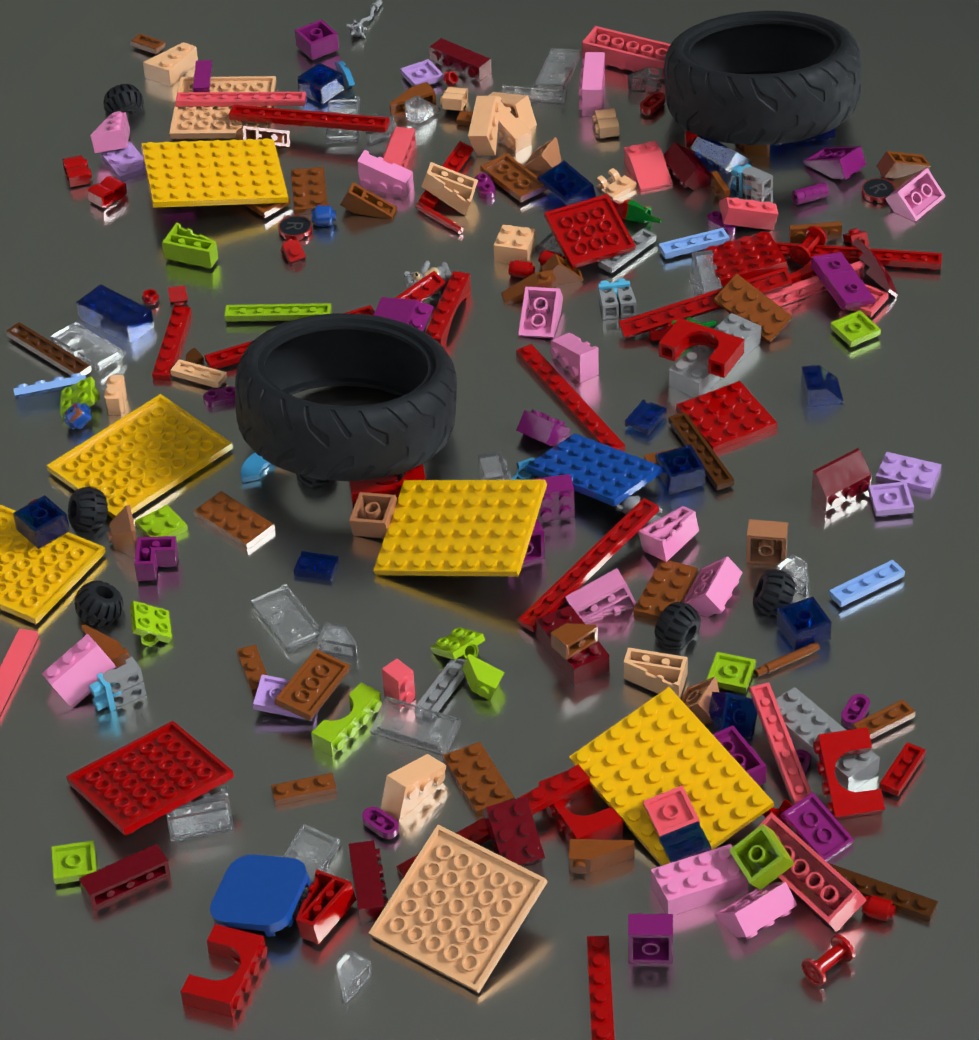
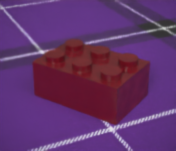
(514, 832)

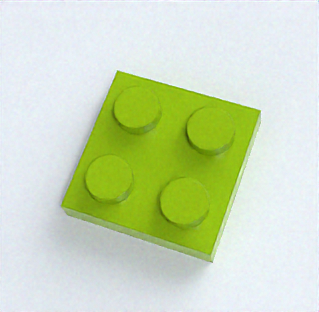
(855, 328)
(161, 523)
(732, 671)
(73, 861)

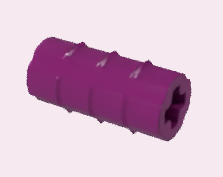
(810, 194)

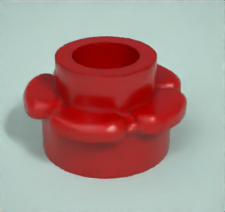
(450, 78)
(150, 296)

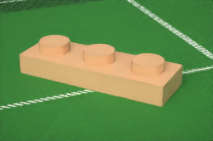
(198, 373)

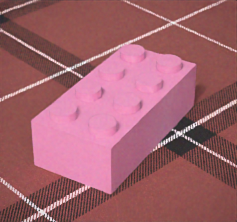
(592, 83)
(698, 881)

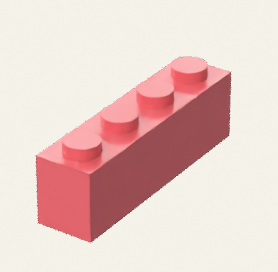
(400, 146)

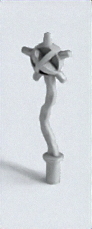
(357, 28)

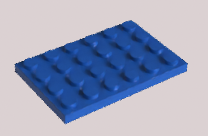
(596, 469)

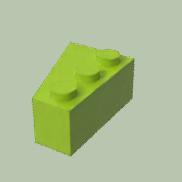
(189, 248)

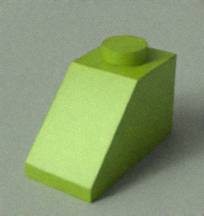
(481, 676)

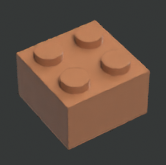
(372, 514)
(766, 542)

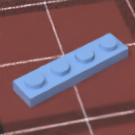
(693, 243)
(43, 387)
(866, 583)

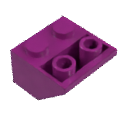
(542, 427)

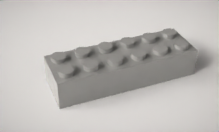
(691, 371)
(806, 721)

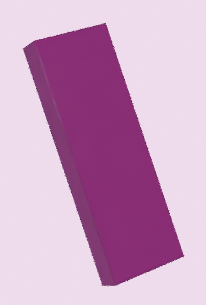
(202, 76)

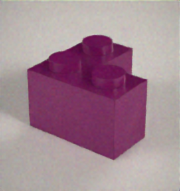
(154, 553)

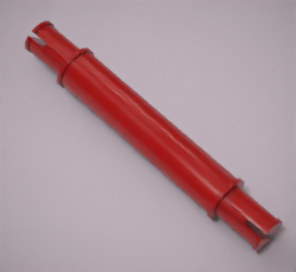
(439, 218)

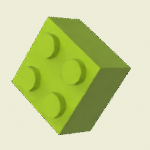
(761, 857)

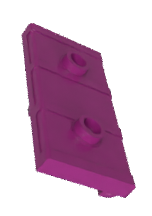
(841, 280)

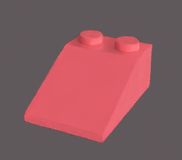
(647, 166)

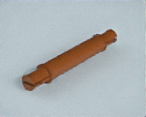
(786, 659)

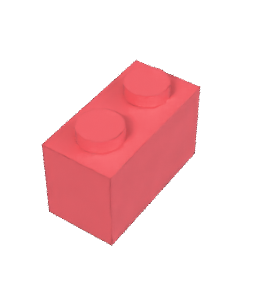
(398, 681)

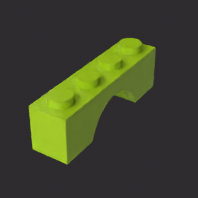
(332, 735)

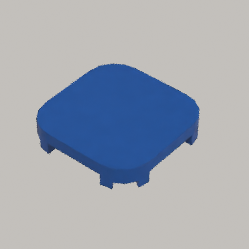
(260, 893)

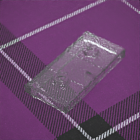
(558, 68)
(350, 106)
(87, 346)
(287, 618)
(416, 726)
(314, 850)

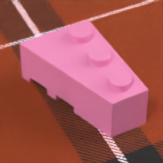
(576, 356)
(601, 596)

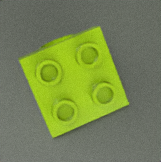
(81, 392)
(150, 623)
(454, 644)

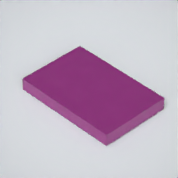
(817, 827)

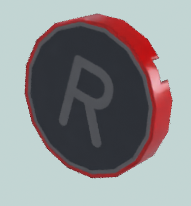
(877, 189)
(295, 227)

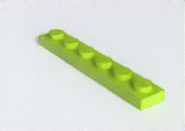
(274, 312)

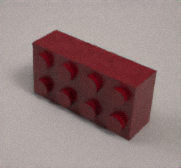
(582, 666)

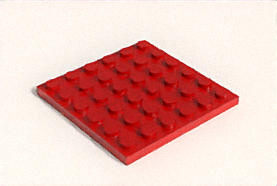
(149, 777)

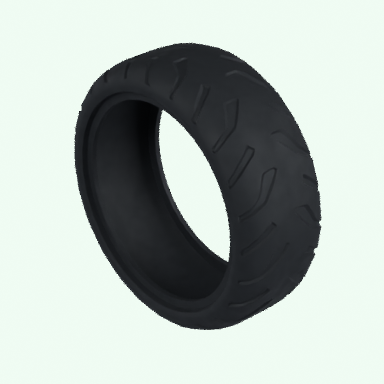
(763, 77)
(345, 440)

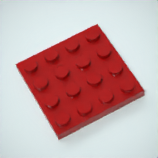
(589, 231)
(747, 257)
(728, 416)

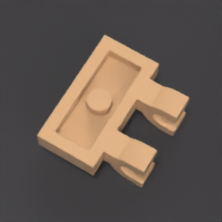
(619, 185)

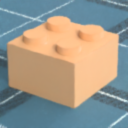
(514, 244)

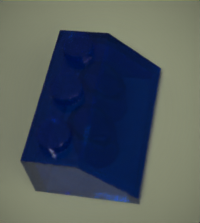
(718, 154)
(567, 184)

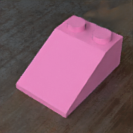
(540, 312)

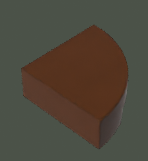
(194, 356)

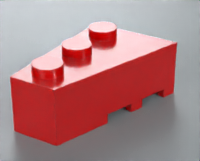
(325, 905)

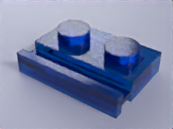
(645, 417)
(316, 565)
(685, 842)

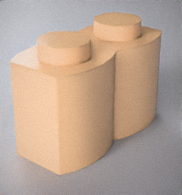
(454, 98)
(606, 123)
(115, 395)

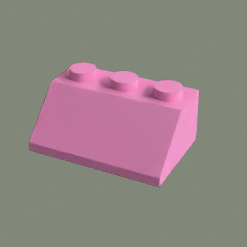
(916, 196)
(713, 587)
(78, 670)
(757, 910)

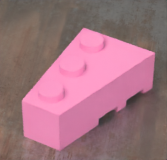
(111, 133)
(383, 176)
(669, 533)

